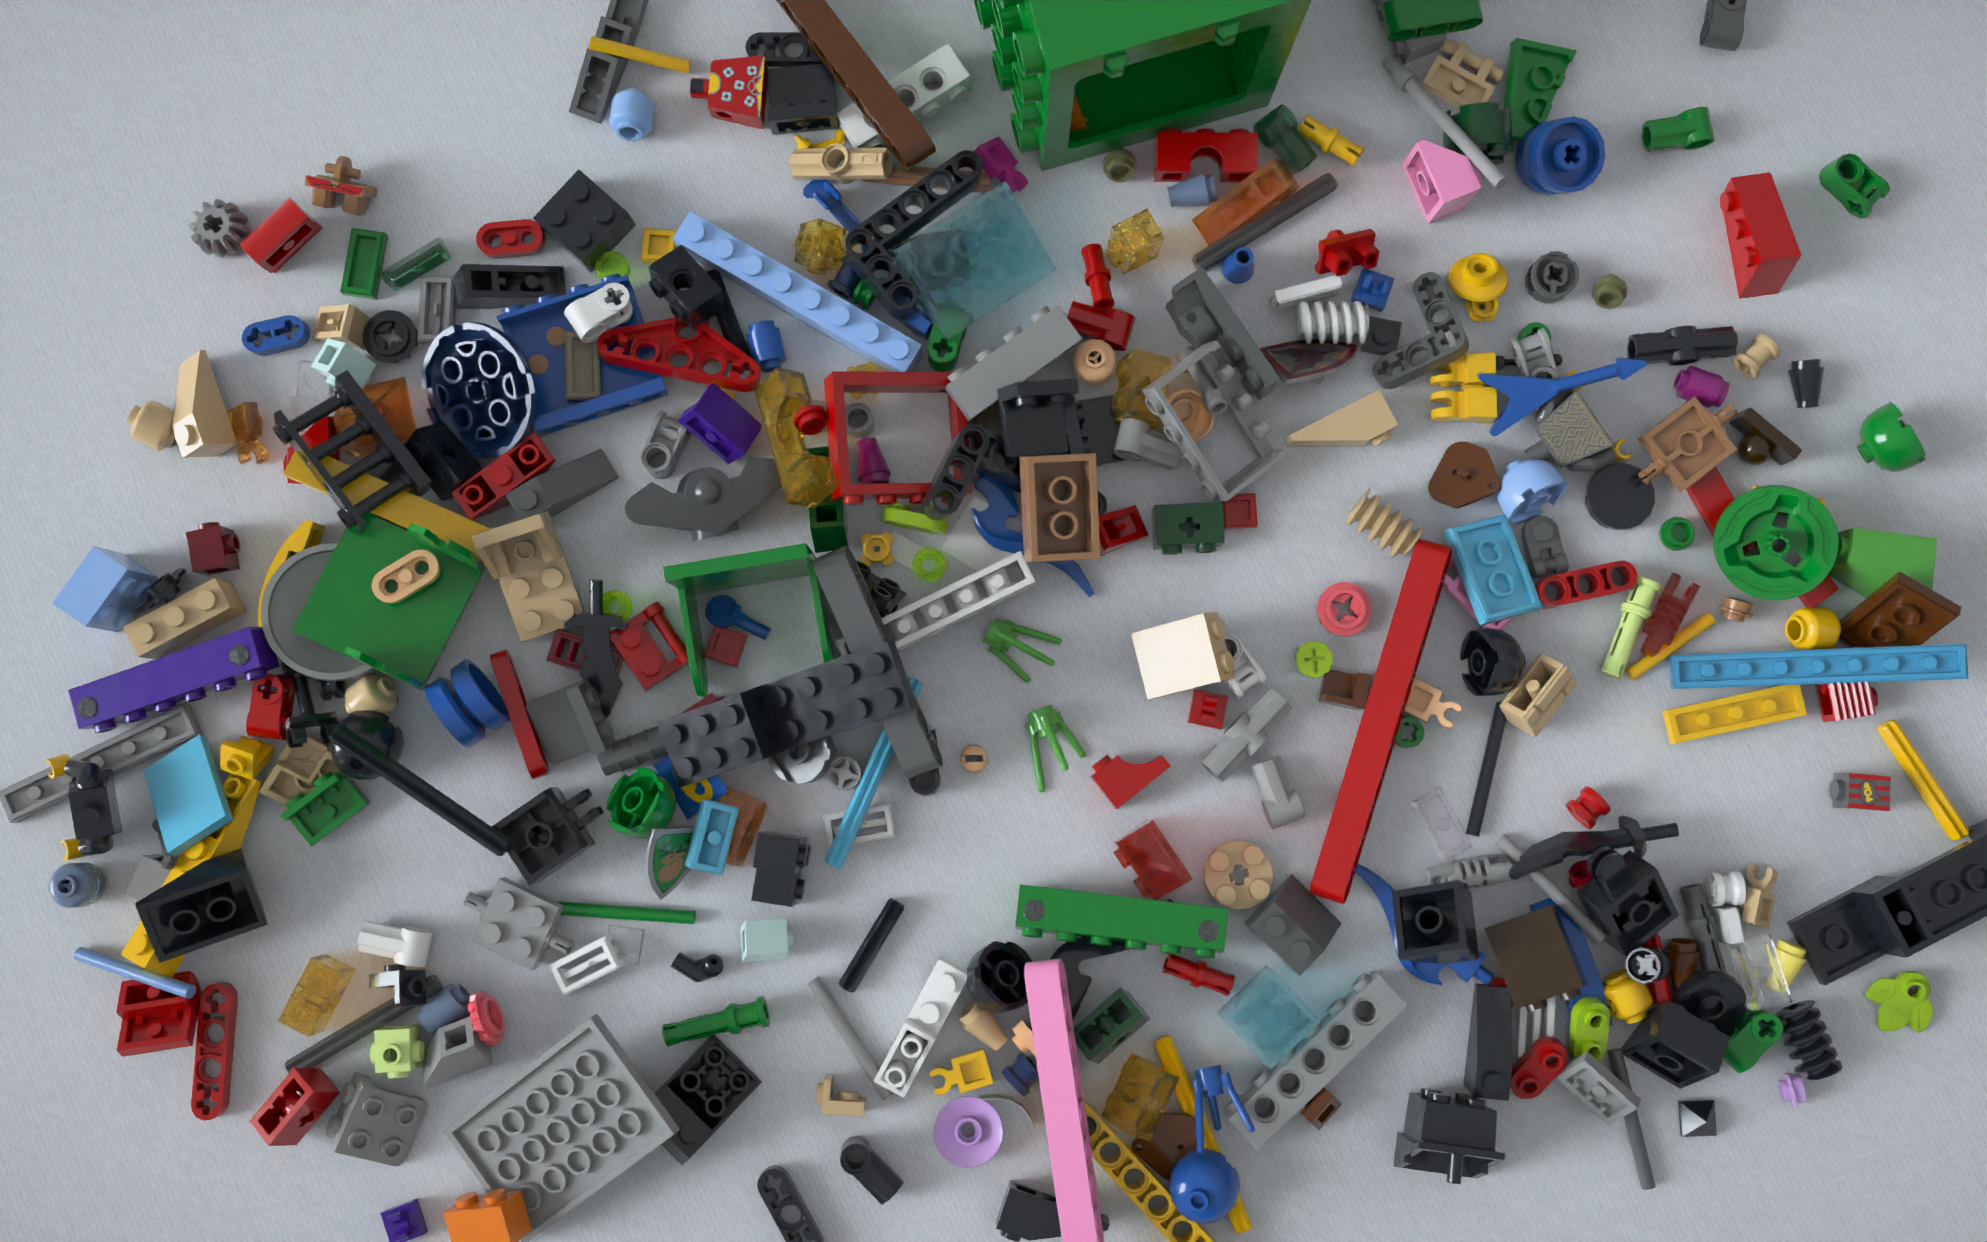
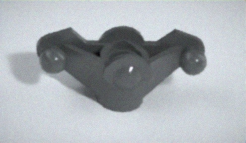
(706, 499)

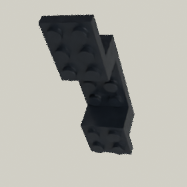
(788, 713)
(1897, 913)

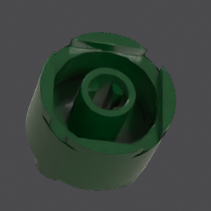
(1486, 128)

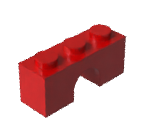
(1232, 151)

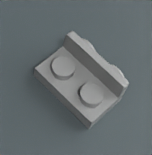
(1598, 1088)

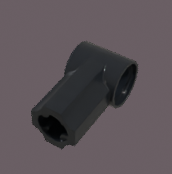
(872, 1171)

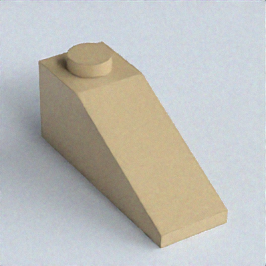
(199, 411)
(1351, 426)

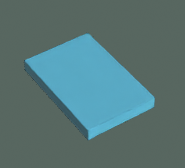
(1492, 570)
(187, 795)

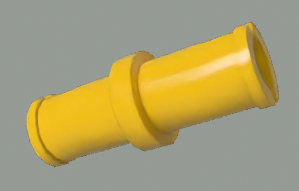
(1330, 140)

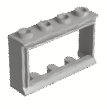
(1238, 407)

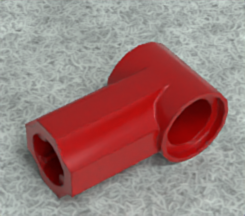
(1110, 326)

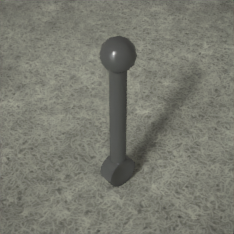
(169, 861)

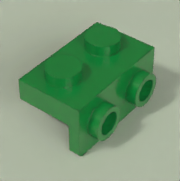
(325, 807)

